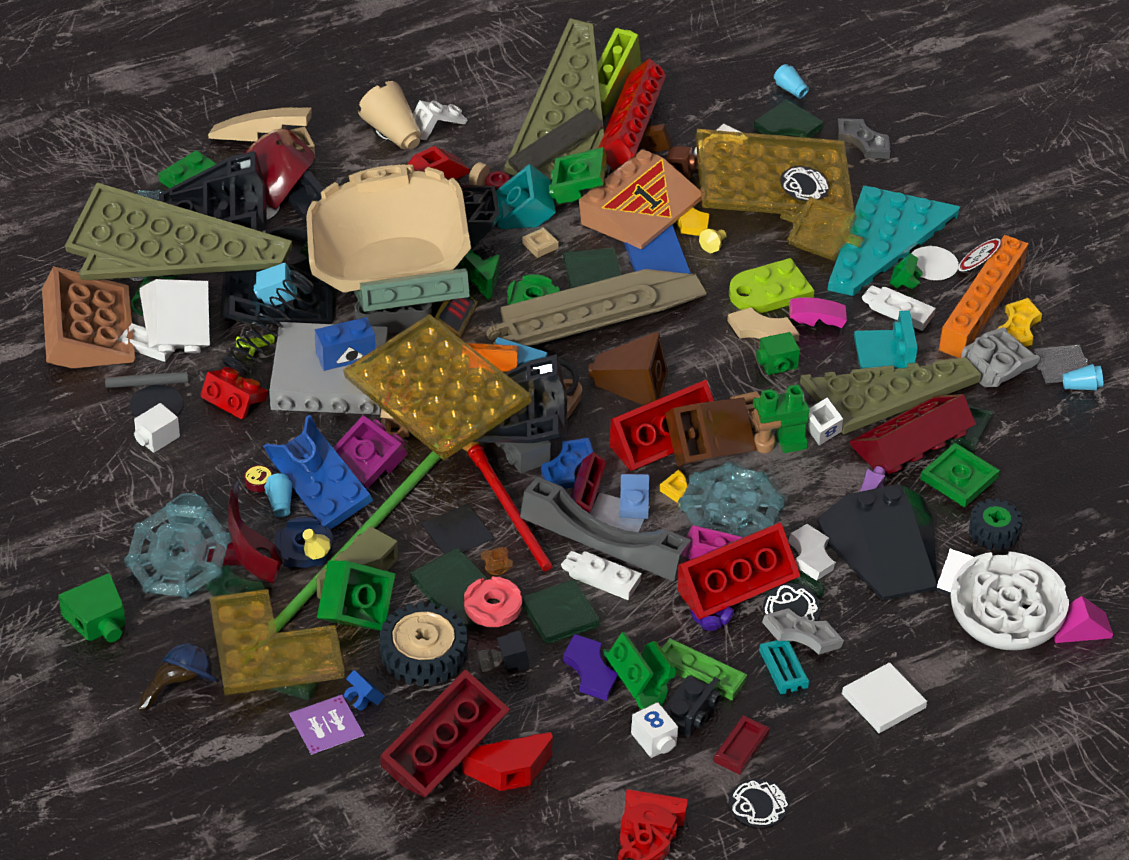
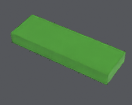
(704, 668)

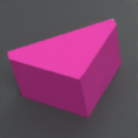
(1083, 623)

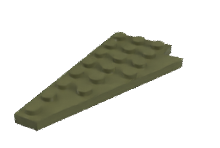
(564, 92)
(146, 237)

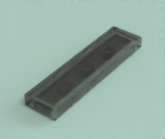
(557, 141)

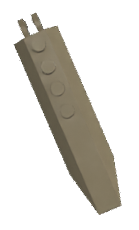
(595, 305)

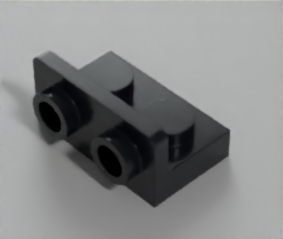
(692, 702)

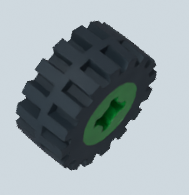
(995, 524)

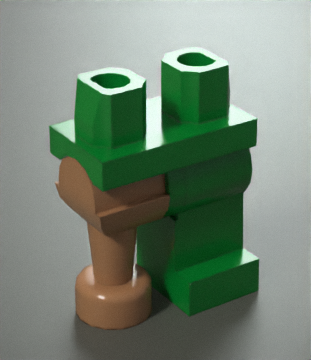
(785, 414)

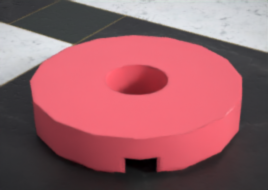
(492, 614)

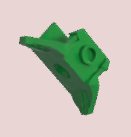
(642, 673)

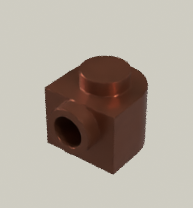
(682, 160)

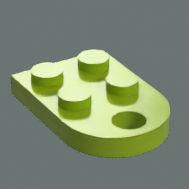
(769, 286)

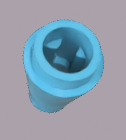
(790, 80)
(1084, 378)
(279, 494)

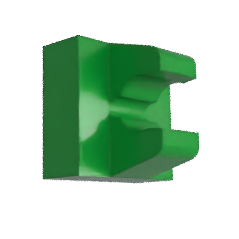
(906, 273)

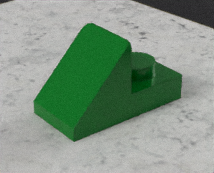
(482, 273)

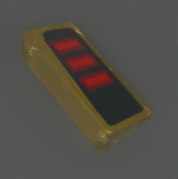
(456, 314)

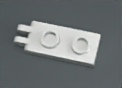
(891, 302)
(602, 574)

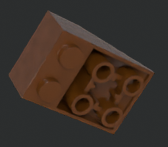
(710, 431)

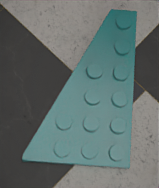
(889, 228)

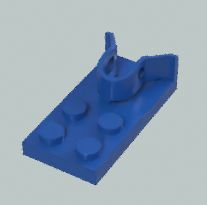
(319, 476)

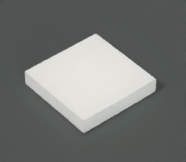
(884, 697)

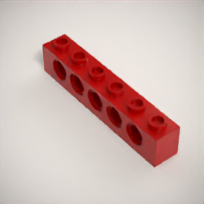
(632, 113)

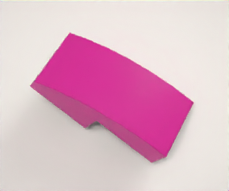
(811, 309)

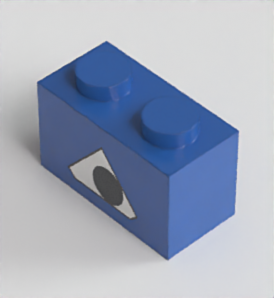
(344, 343)

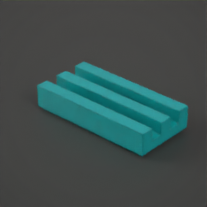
(790, 682)

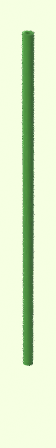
(382, 512)

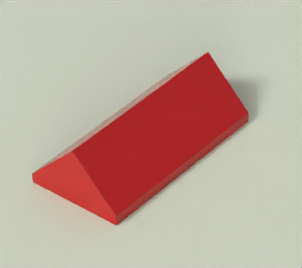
(643, 432)
(737, 571)

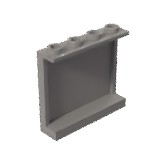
(301, 382)

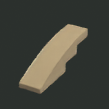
(252, 125)

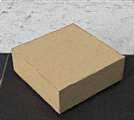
(540, 242)

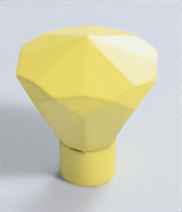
(711, 240)
(316, 545)

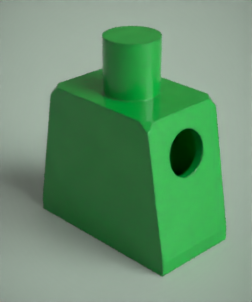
(94, 609)

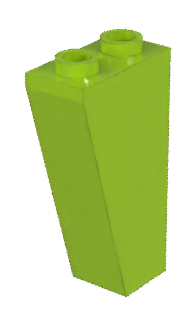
(616, 62)

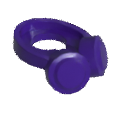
(713, 623)

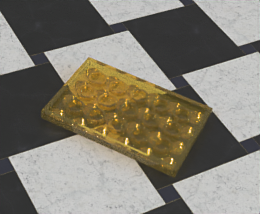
(746, 170)
(437, 386)

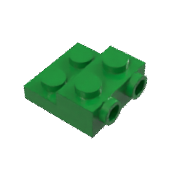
(576, 173)

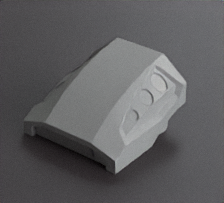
(998, 357)

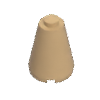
(391, 115)

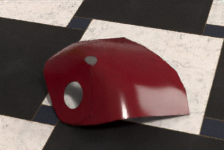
(280, 163)
(247, 540)

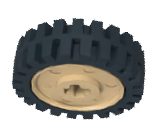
(423, 644)

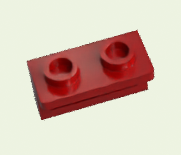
(232, 391)

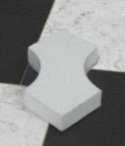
(811, 550)

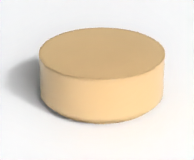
(478, 174)

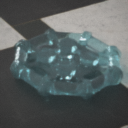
(735, 484)
(171, 536)

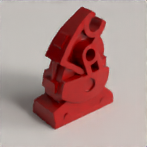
(651, 824)

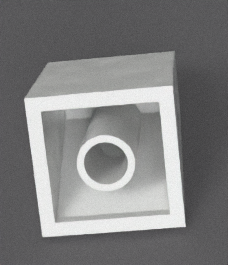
(176, 315)

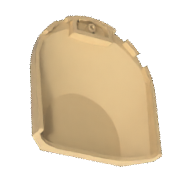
(387, 226)

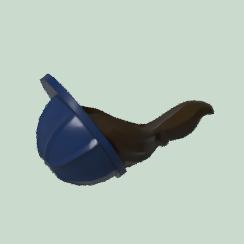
(179, 665)

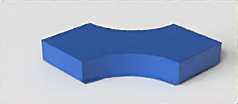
(566, 466)

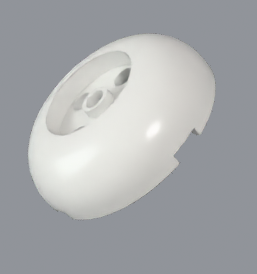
(994, 596)

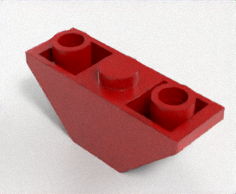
(440, 160)
(509, 762)

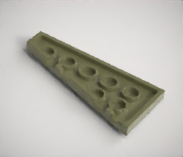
(883, 391)

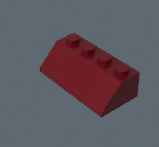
(915, 432)
(443, 735)

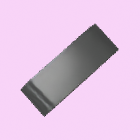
(396, 318)

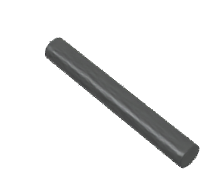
(148, 379)

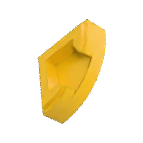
(674, 486)

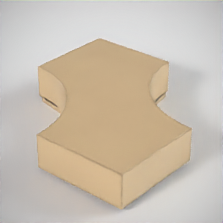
(751, 324)

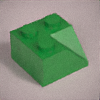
(355, 595)

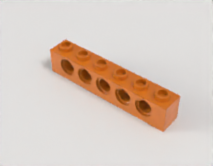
(983, 296)

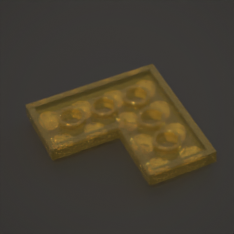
(258, 657)

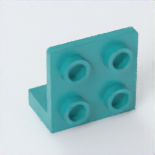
(888, 347)

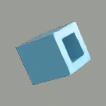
(269, 280)

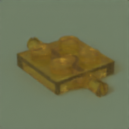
(821, 228)

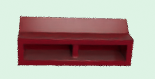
(593, 466)

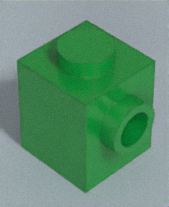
(778, 353)

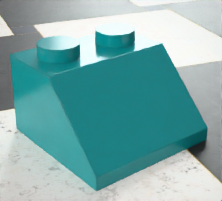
(525, 200)

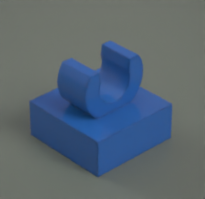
(364, 689)

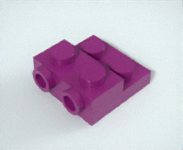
(370, 450)

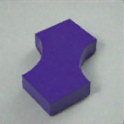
(585, 658)

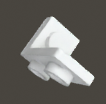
(429, 113)

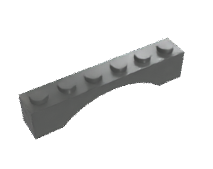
(555, 510)

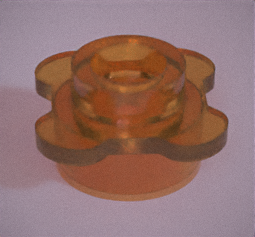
(496, 560)

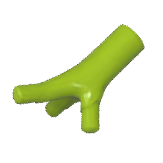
(258, 342)

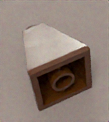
(633, 369)

